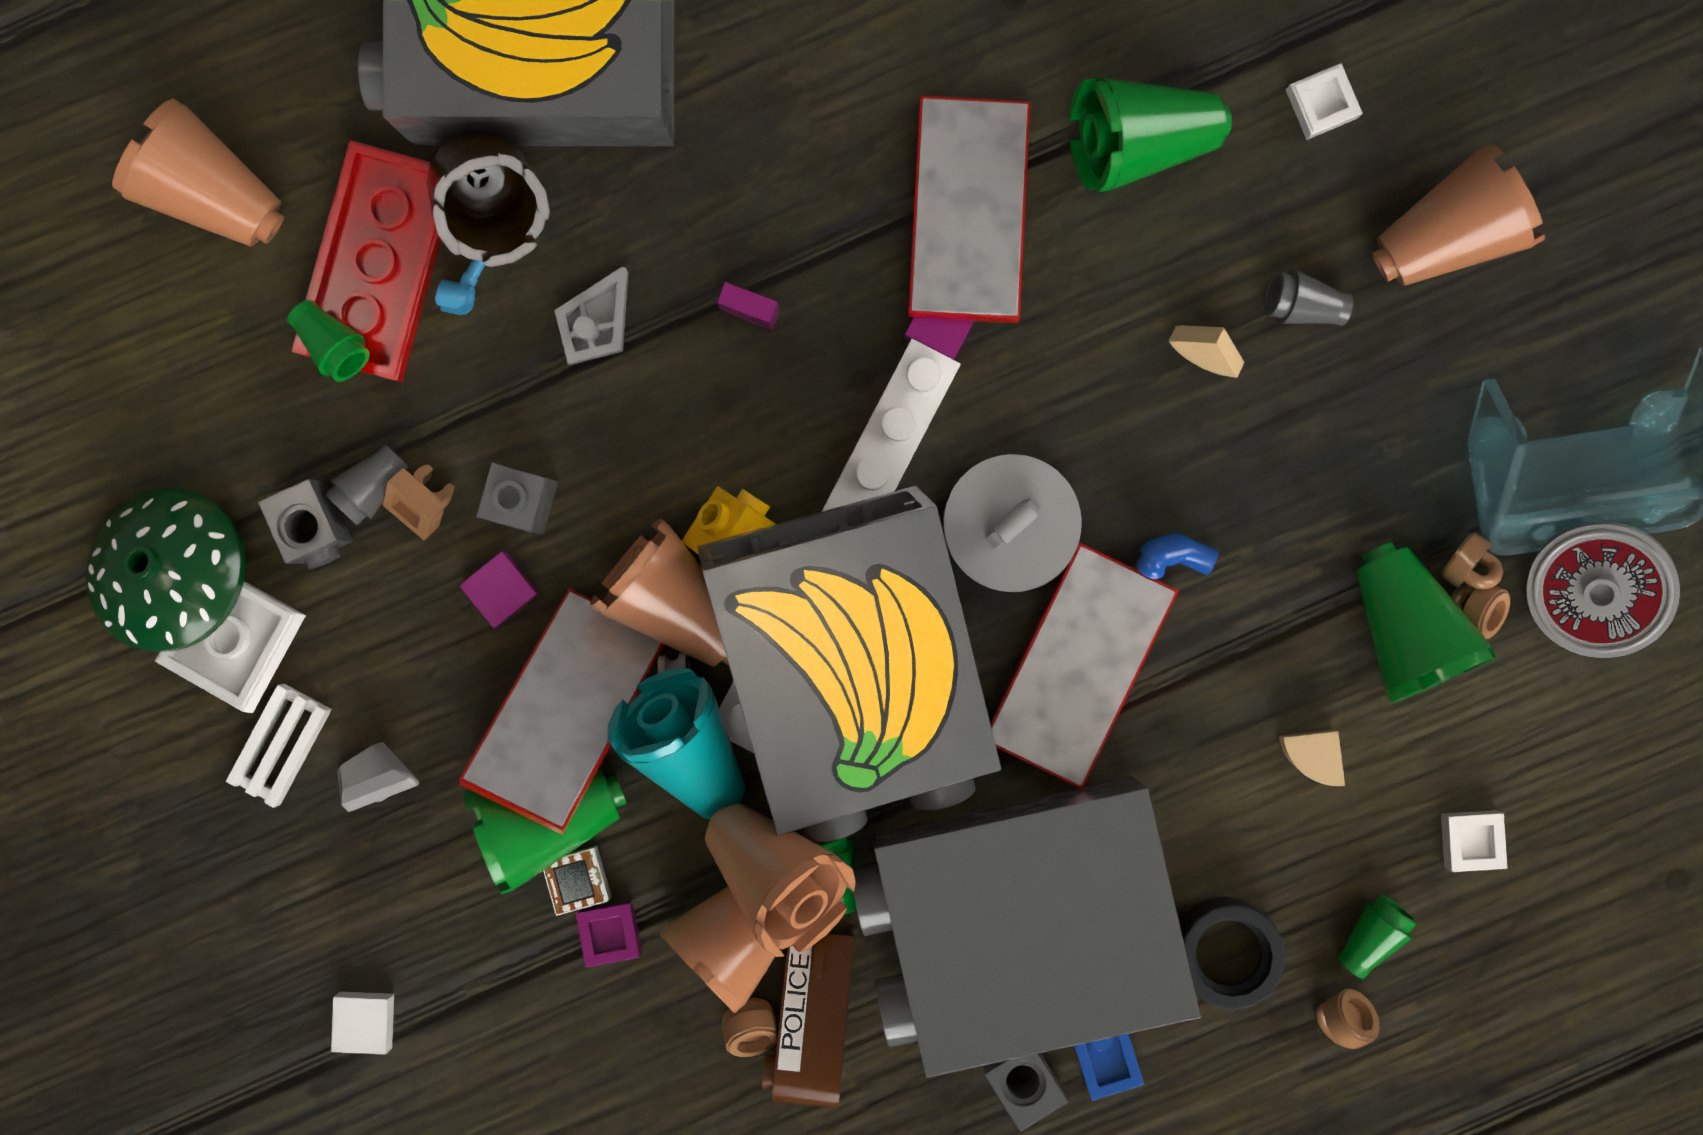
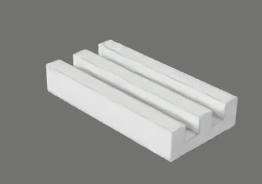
(256, 785)

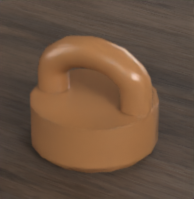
(1466, 558)
(1484, 607)
(1348, 1019)
(750, 1029)

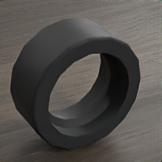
(1265, 975)

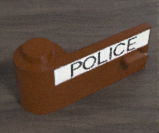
(812, 1025)

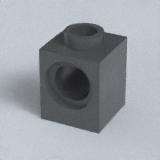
(517, 499)
(284, 517)
(1031, 1100)

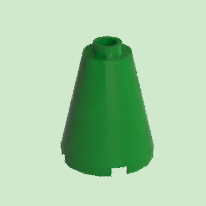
(1141, 129)
(1415, 624)
(521, 848)

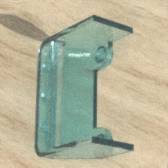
(1623, 475)

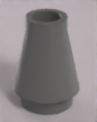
(1304, 300)
(363, 487)

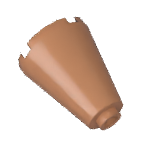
(196, 179)
(1461, 222)
(664, 596)
(780, 882)
(720, 948)

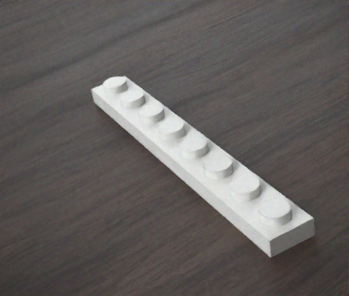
(878, 457)

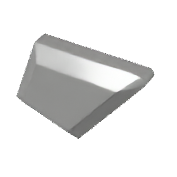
(595, 319)
(373, 777)

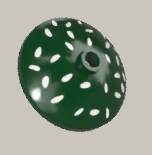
(190, 572)

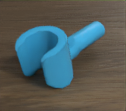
(459, 297)

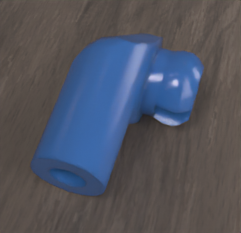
(1175, 549)

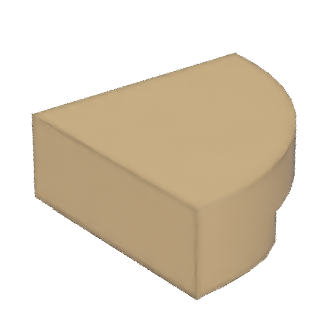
(1208, 349)
(1316, 755)

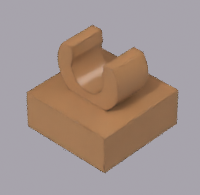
(414, 503)

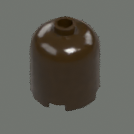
(495, 213)

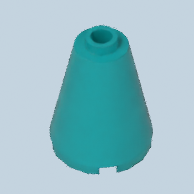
(679, 741)

